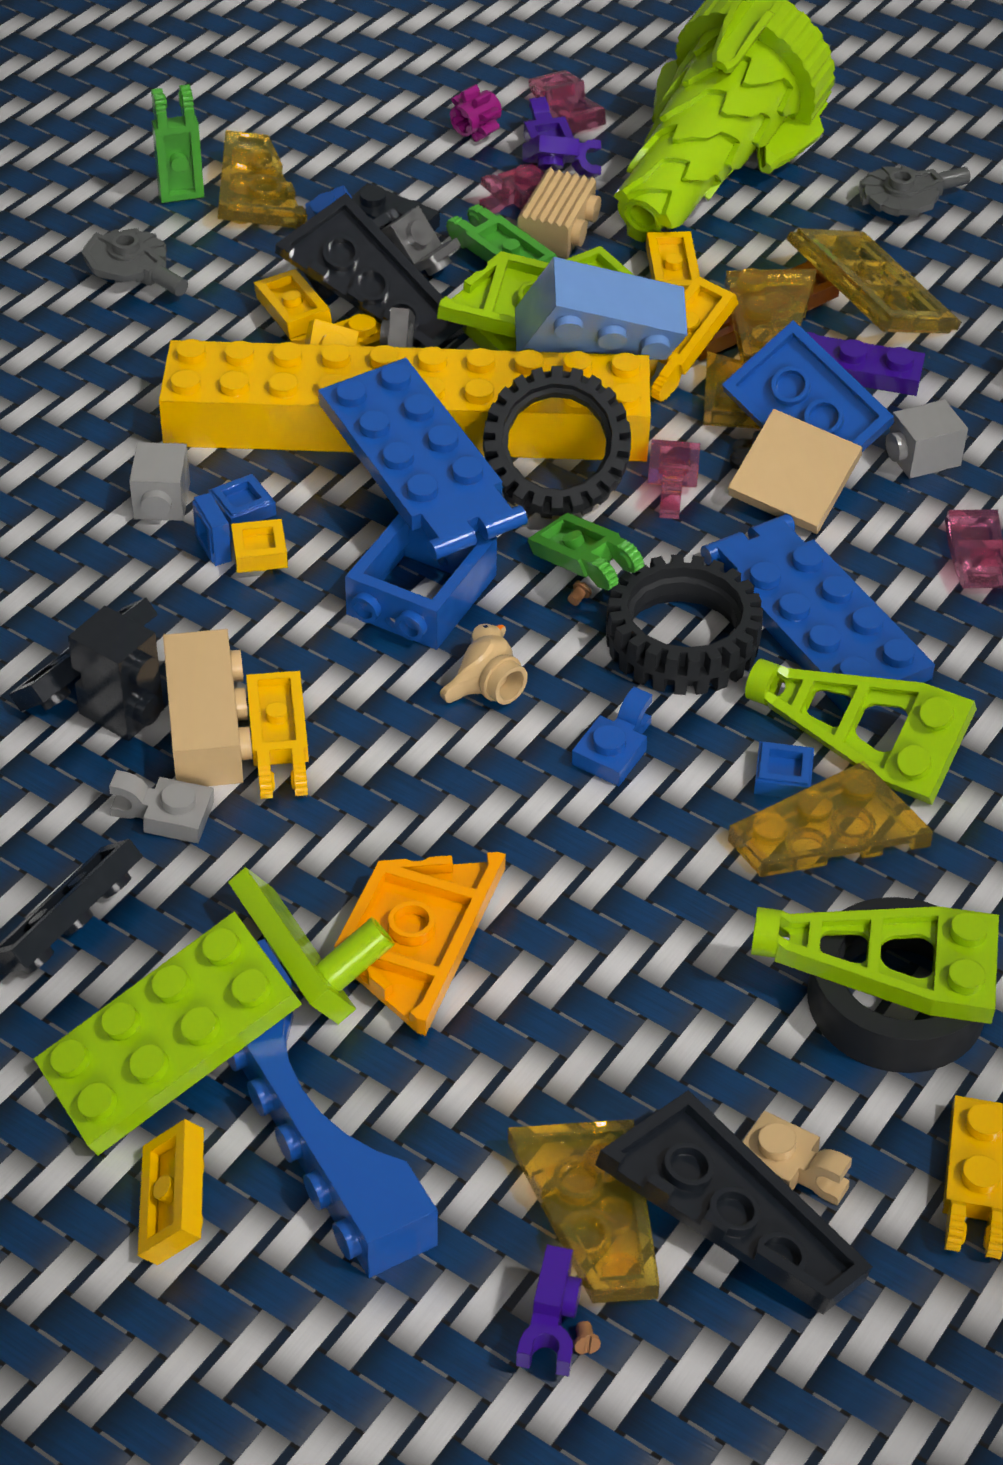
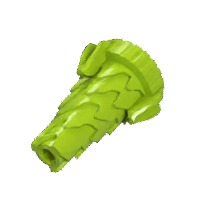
(739, 84)

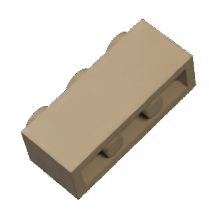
(206, 708)

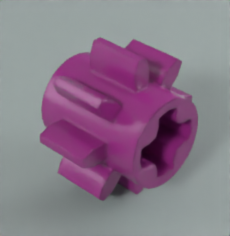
(475, 113)

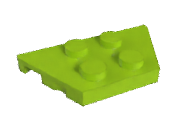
(493, 294)

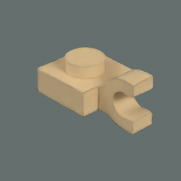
(797, 1158)

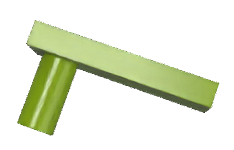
(317, 978)

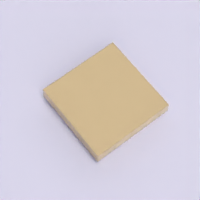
(795, 470)

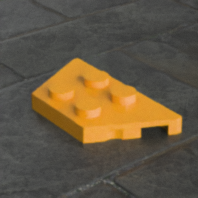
(431, 917)

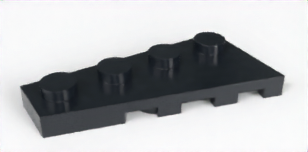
(367, 270)
(727, 1194)

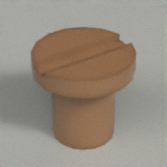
(580, 591)
(586, 1341)

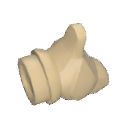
(488, 669)

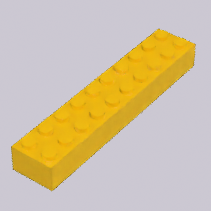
(270, 400)

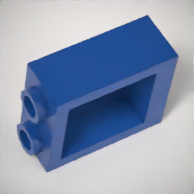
(414, 615)

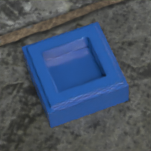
(244, 500)
(212, 529)
(783, 769)

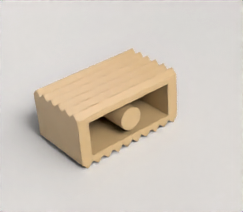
(560, 211)

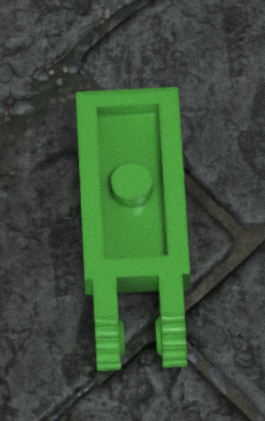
(177, 148)
(492, 233)
(585, 549)

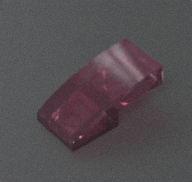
(567, 98)
(976, 547)

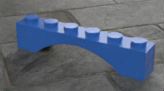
(372, 1196)

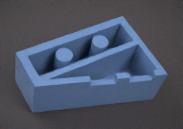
(600, 312)

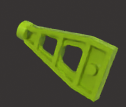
(924, 746)
(963, 955)

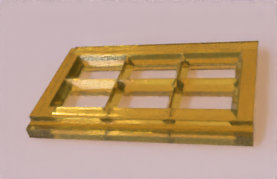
(887, 290)

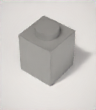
(926, 439)
(160, 481)

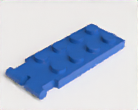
(420, 457)
(818, 607)

